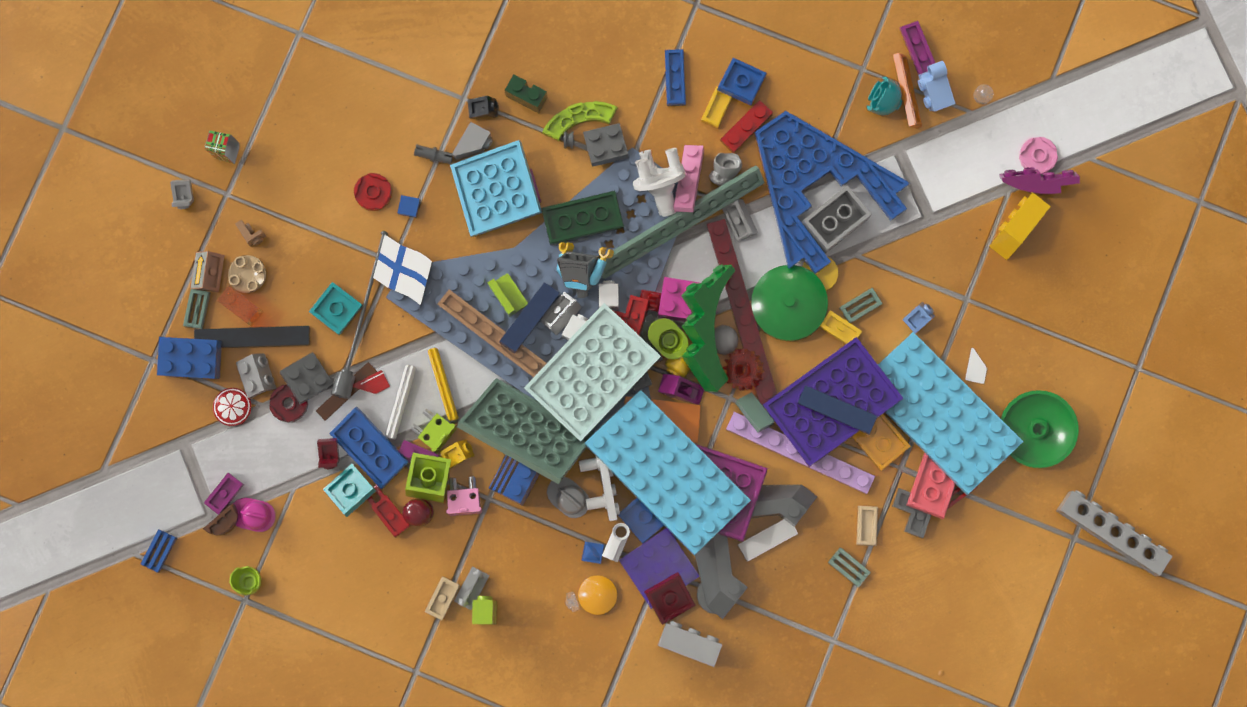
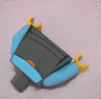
(581, 270)

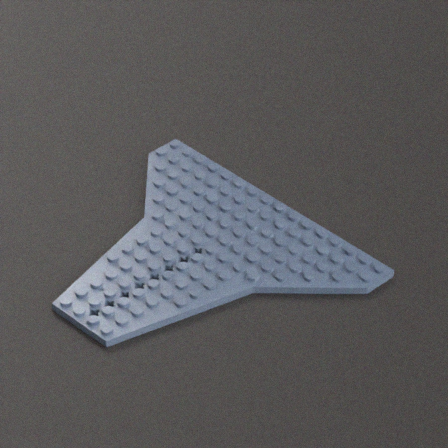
(533, 264)

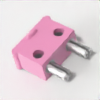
(463, 504)

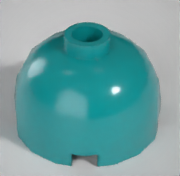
(885, 97)

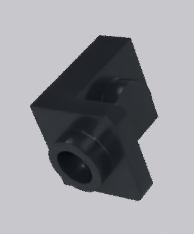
(483, 107)

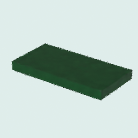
(582, 217)

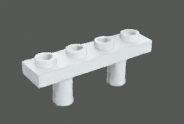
(609, 489)

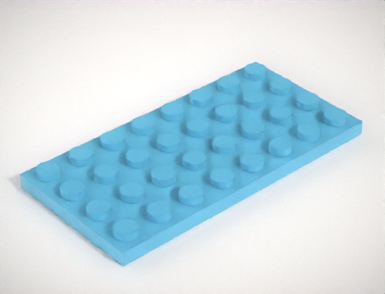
(946, 415)
(667, 472)

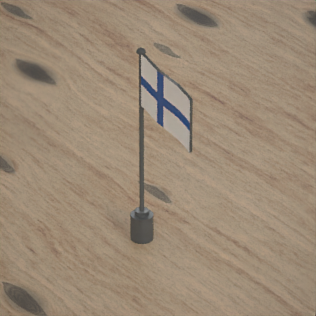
(400, 271)

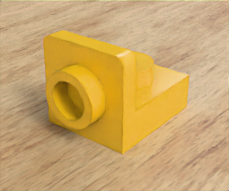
(458, 452)

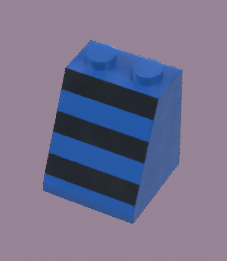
(514, 480)

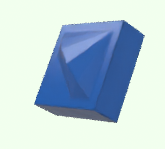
(592, 552)

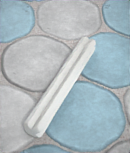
(400, 402)

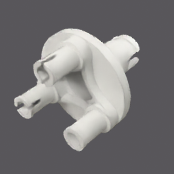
(659, 180)

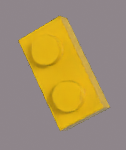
(839, 328)

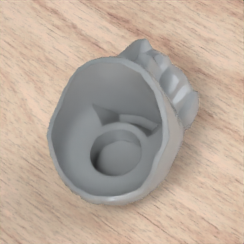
(725, 168)

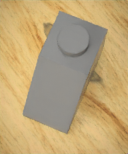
(472, 142)

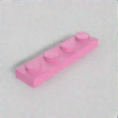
(688, 186)

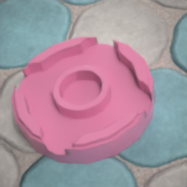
(1038, 153)

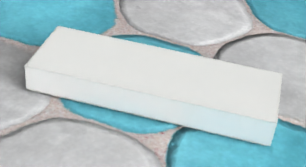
(767, 539)

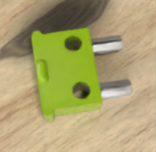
(438, 433)

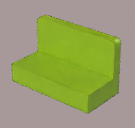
(508, 294)

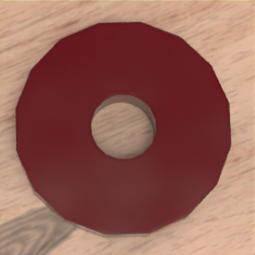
(277, 405)

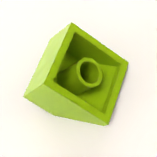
(428, 477)

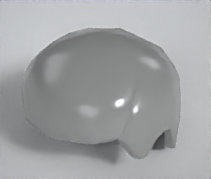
(725, 339)

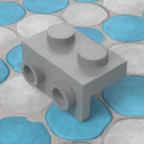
(255, 374)

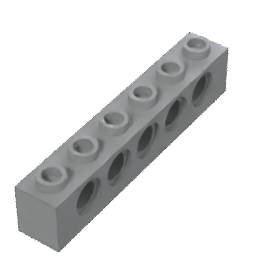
(1069, 509)

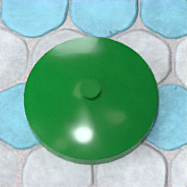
(789, 303)
(1044, 425)

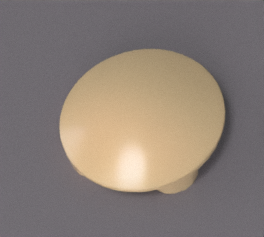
(247, 274)

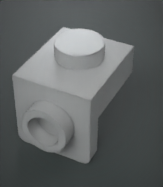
(182, 193)

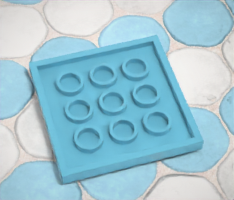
(495, 188)

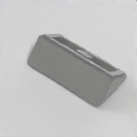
(739, 220)
(560, 313)

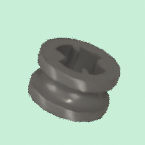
(568, 140)

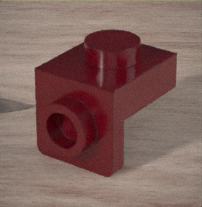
(328, 453)

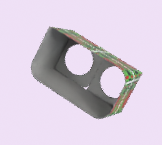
(222, 146)

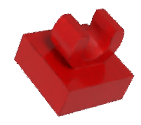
(654, 298)

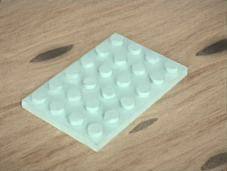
(592, 372)

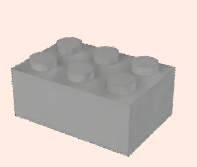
(836, 219)
(690, 643)

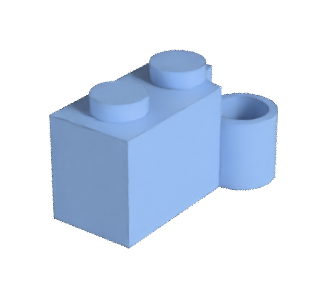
(936, 87)

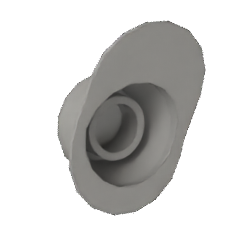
(568, 497)

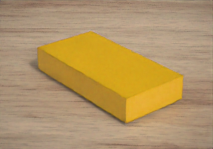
(716, 108)

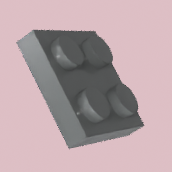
(605, 145)
(306, 378)

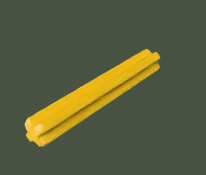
(442, 384)

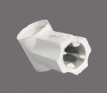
(616, 544)

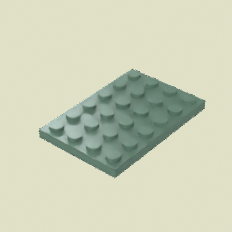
(523, 431)

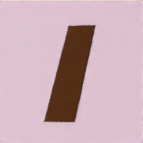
(334, 403)

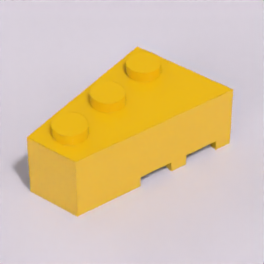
(1019, 226)

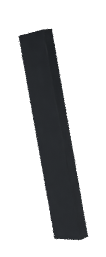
(257, 336)

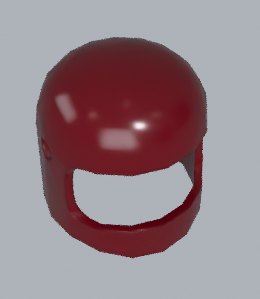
(417, 512)

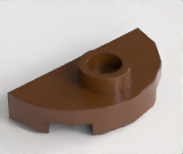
(223, 522)

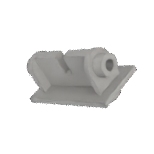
(471, 588)

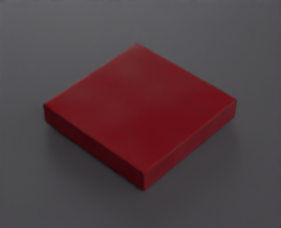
(669, 598)

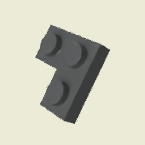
(917, 520)

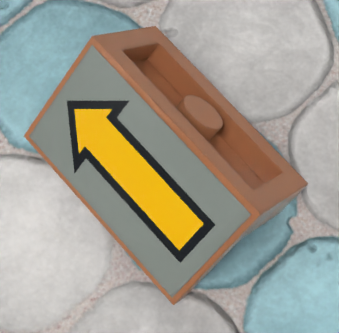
(207, 271)

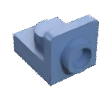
(919, 317)

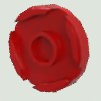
(372, 192)

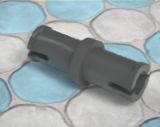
(433, 154)

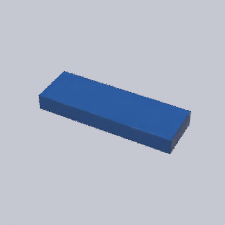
(675, 77)

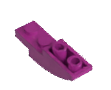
(1032, 181)

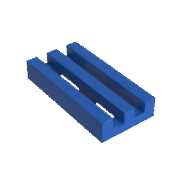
(151, 548)

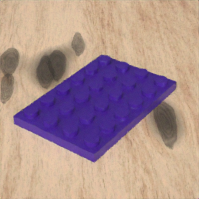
(845, 375)

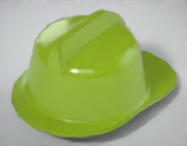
(668, 338)

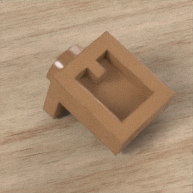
(247, 231)

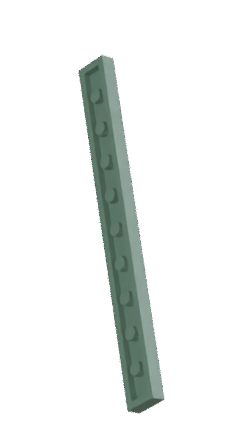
(682, 221)

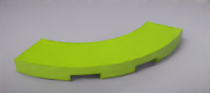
(578, 114)

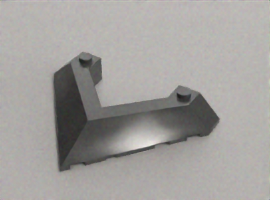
(713, 560)

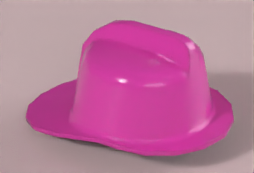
(254, 514)

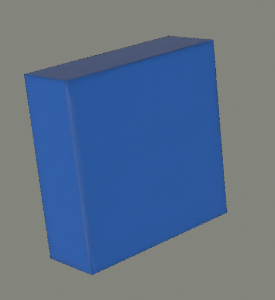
(408, 206)

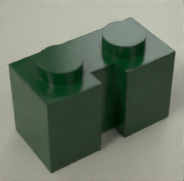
(529, 97)

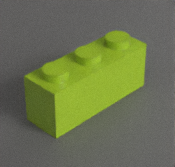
(484, 610)

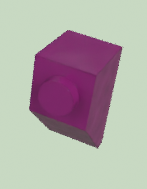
(681, 389)

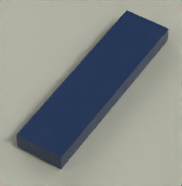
(529, 318)
(837, 410)

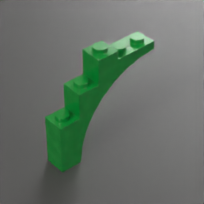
(700, 328)

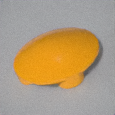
(597, 595)

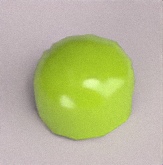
(245, 580)

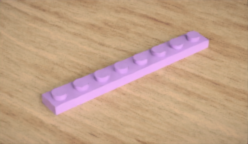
(781, 445)

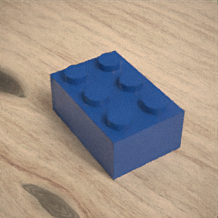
(189, 357)

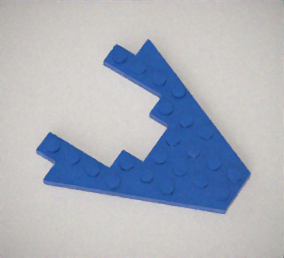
(797, 157)

